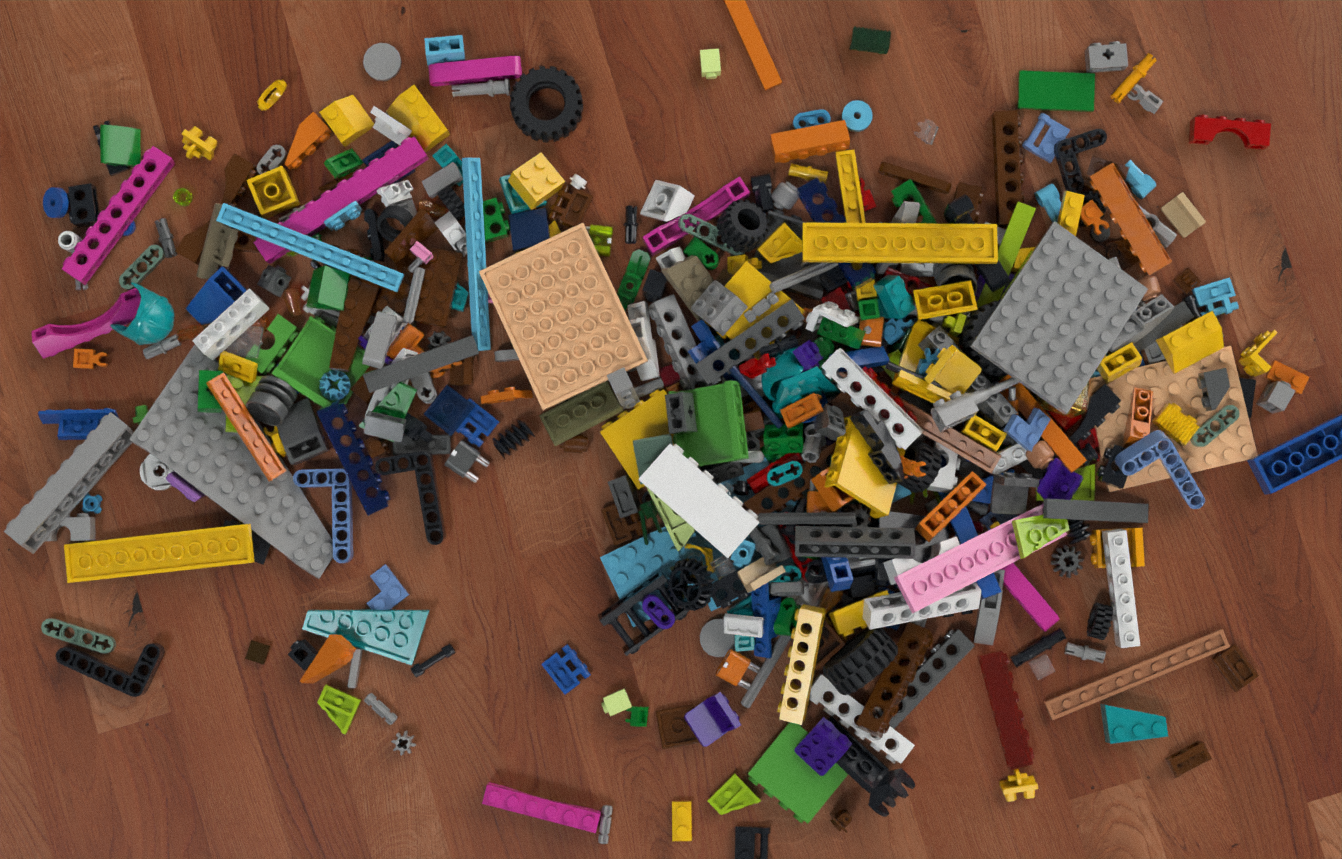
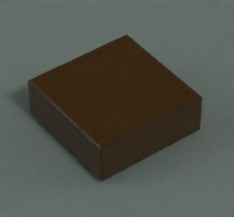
(257, 652)

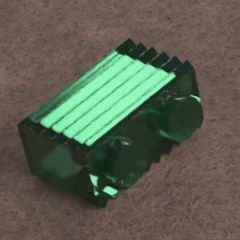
(870, 40)

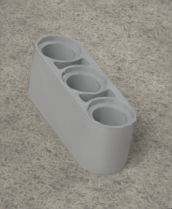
(379, 340)

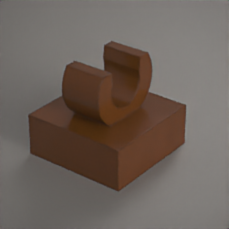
(1186, 281)

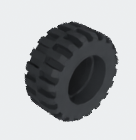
(543, 79)
(972, 327)
(860, 660)

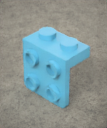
(337, 221)

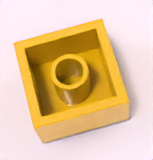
(536, 181)
(273, 192)

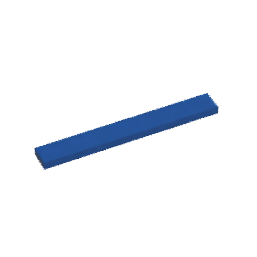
(965, 531)

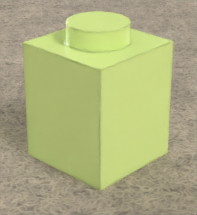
(710, 63)
(616, 702)

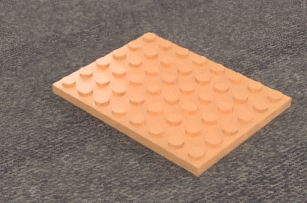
(563, 316)
(1181, 388)

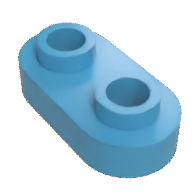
(810, 118)

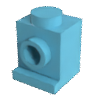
(738, 561)

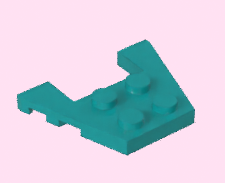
(801, 386)

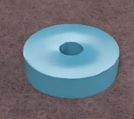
(863, 110)

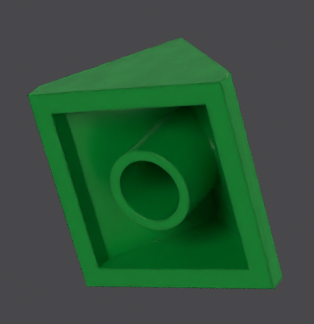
(328, 289)

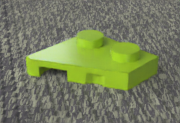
(339, 706)
(732, 796)

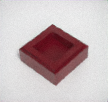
(669, 376)

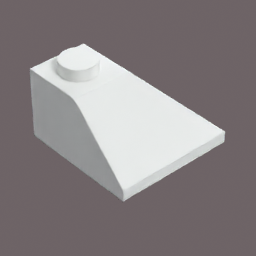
(666, 201)

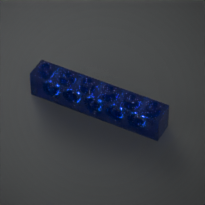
(815, 189)
(370, 503)

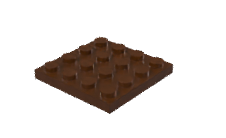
(436, 289)

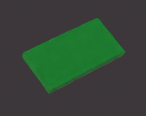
(1056, 91)

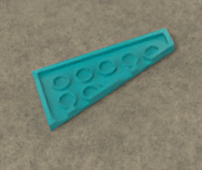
(383, 632)

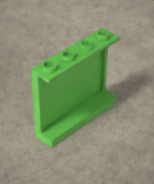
(310, 359)
(719, 426)
(791, 778)

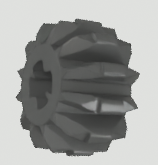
(861, 516)
(1073, 558)

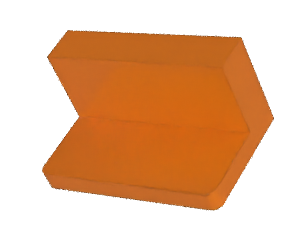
(802, 410)

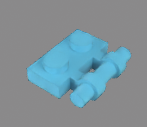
(1214, 292)

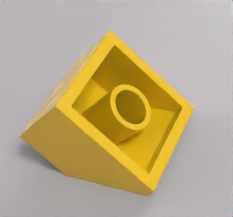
(347, 119)

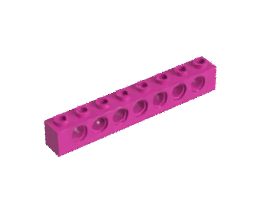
(118, 225)

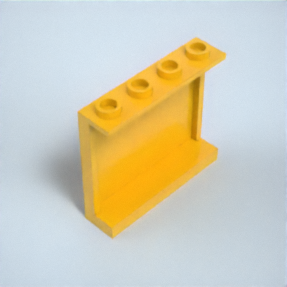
(751, 288)
(910, 358)
(644, 421)
(857, 474)

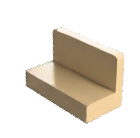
(1183, 215)
(758, 574)

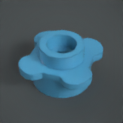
(87, 504)

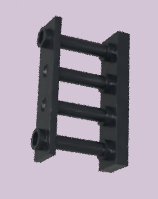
(625, 605)

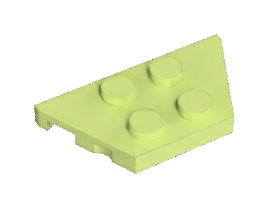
(677, 527)

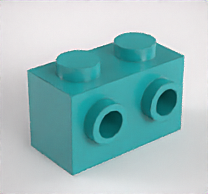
(894, 296)

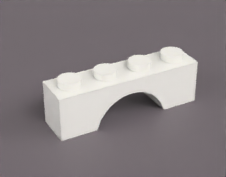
(898, 566)

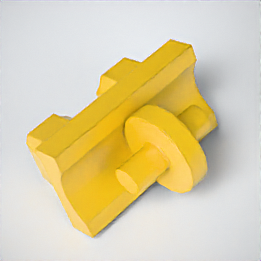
(197, 147)
(1018, 783)

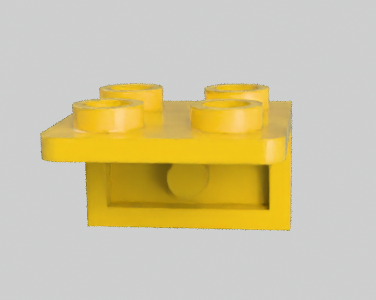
(1252, 362)
(953, 370)

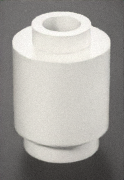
(65, 239)

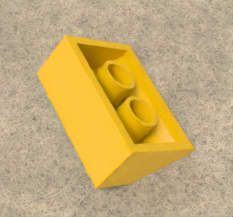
(417, 115)
(944, 300)
(1192, 342)
(851, 616)

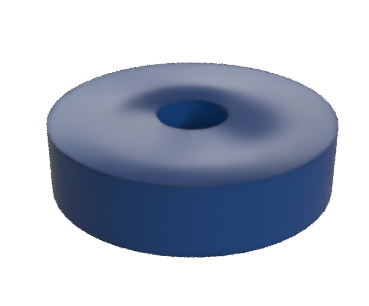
(55, 202)

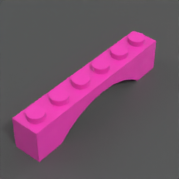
(707, 210)
(56, 338)
(541, 808)

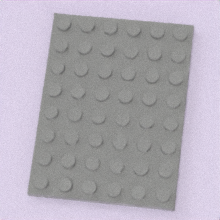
(1059, 318)

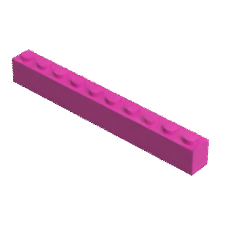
(358, 188)

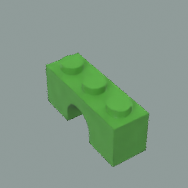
(284, 334)

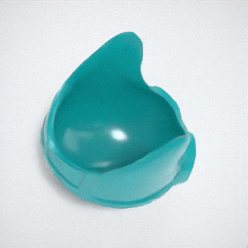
(152, 321)
(786, 366)

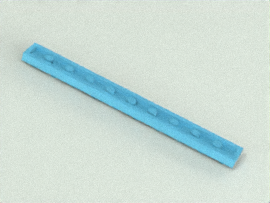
(310, 247)
(476, 251)

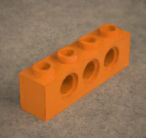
(950, 506)

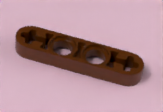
(918, 178)

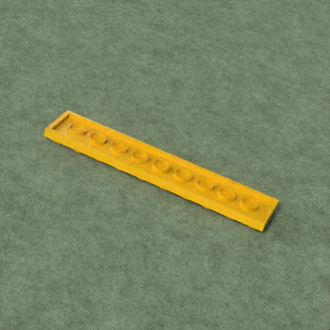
(899, 243)
(159, 553)

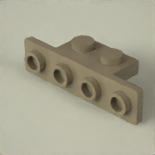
(217, 246)

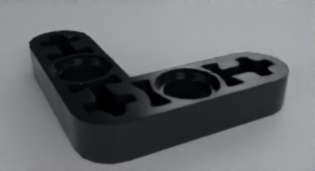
(1070, 156)

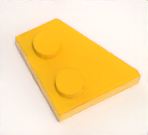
(780, 244)

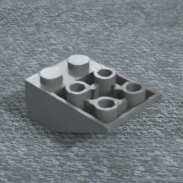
(302, 433)

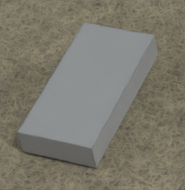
(447, 176)
(355, 668)

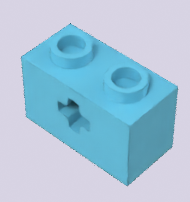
(444, 49)

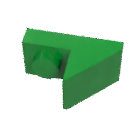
(343, 163)

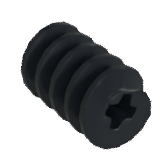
(512, 438)
(1078, 530)

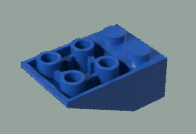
(215, 296)

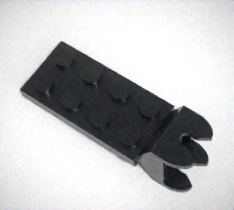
(873, 774)

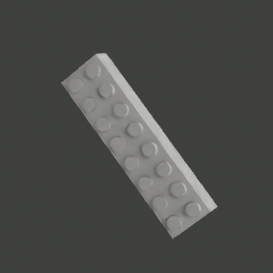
(70, 483)

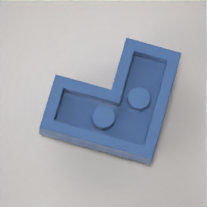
(1027, 432)
(391, 588)

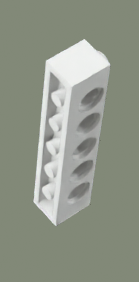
(869, 387)
(1121, 588)
(894, 610)
(822, 684)

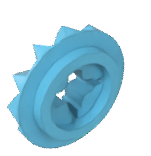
(333, 394)

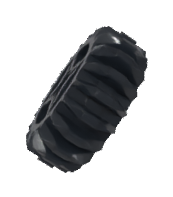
(690, 572)

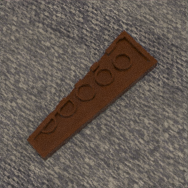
(352, 321)

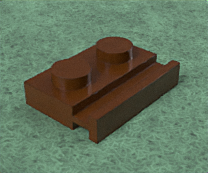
(1235, 668)

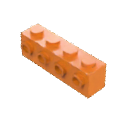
(809, 141)

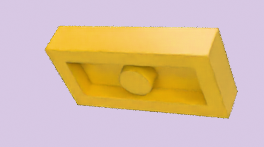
(238, 366)
(681, 821)

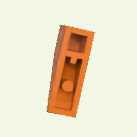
(333, 655)

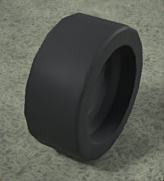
(395, 212)

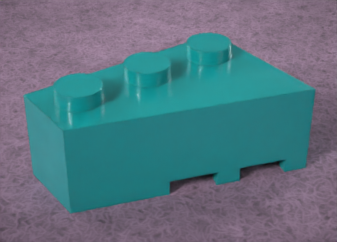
(1131, 725)

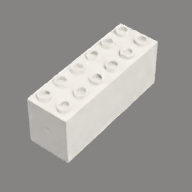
(699, 500)

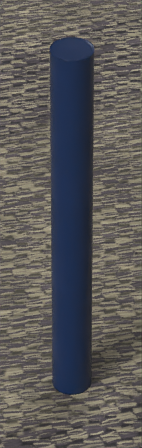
(756, 397)

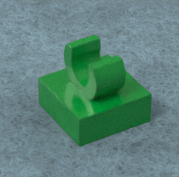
(638, 716)

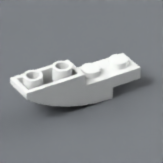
(641, 325)

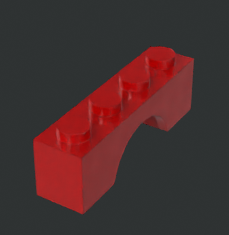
(1253, 134)

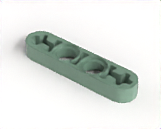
(710, 238)
(77, 639)

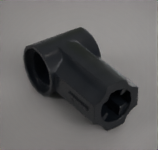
(762, 189)

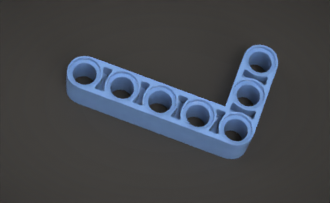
(1154, 450)
(337, 506)

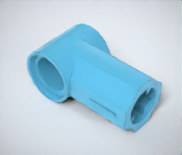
(1140, 183)
(1049, 199)

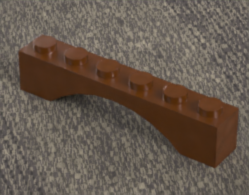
(236, 174)

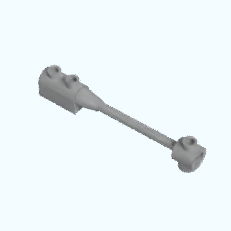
(963, 406)

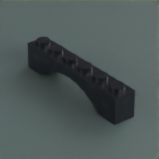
(1099, 405)

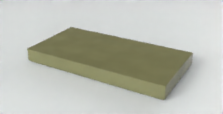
(580, 413)

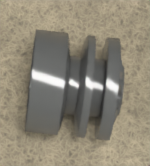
(954, 273)
(271, 400)

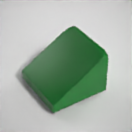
(869, 309)

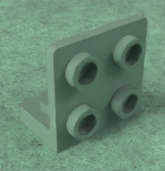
(648, 450)

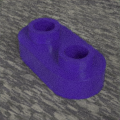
(657, 611)

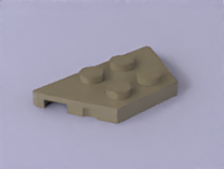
(689, 280)

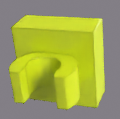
(955, 324)

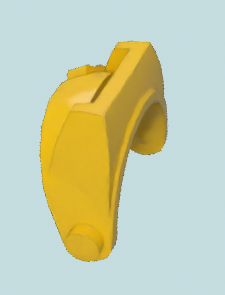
(281, 86)
(708, 553)

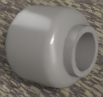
(785, 195)

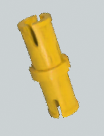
(807, 173)

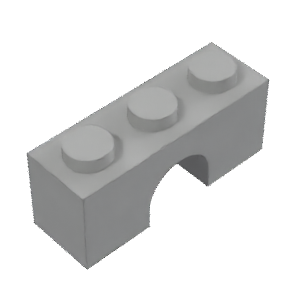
(81, 528)

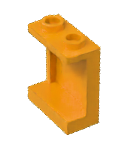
(1135, 545)

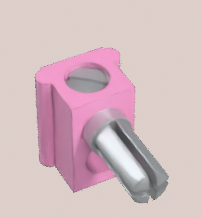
(422, 254)

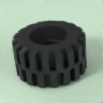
(735, 234)
(919, 452)

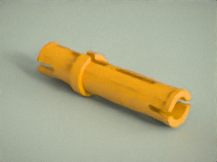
(1139, 71)

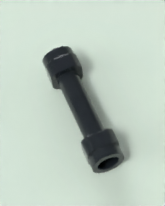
(419, 669)

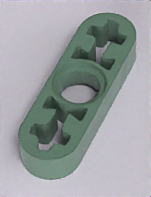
(133, 267)
(1222, 412)

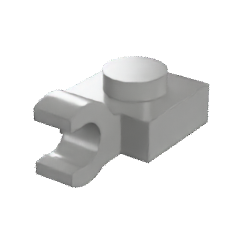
(1147, 99)

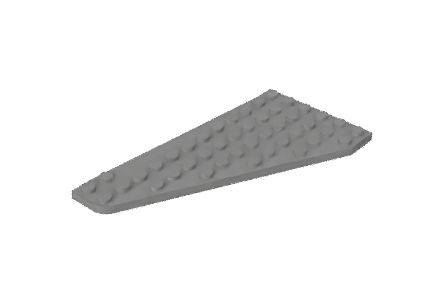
(226, 471)

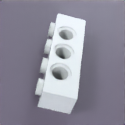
(230, 324)

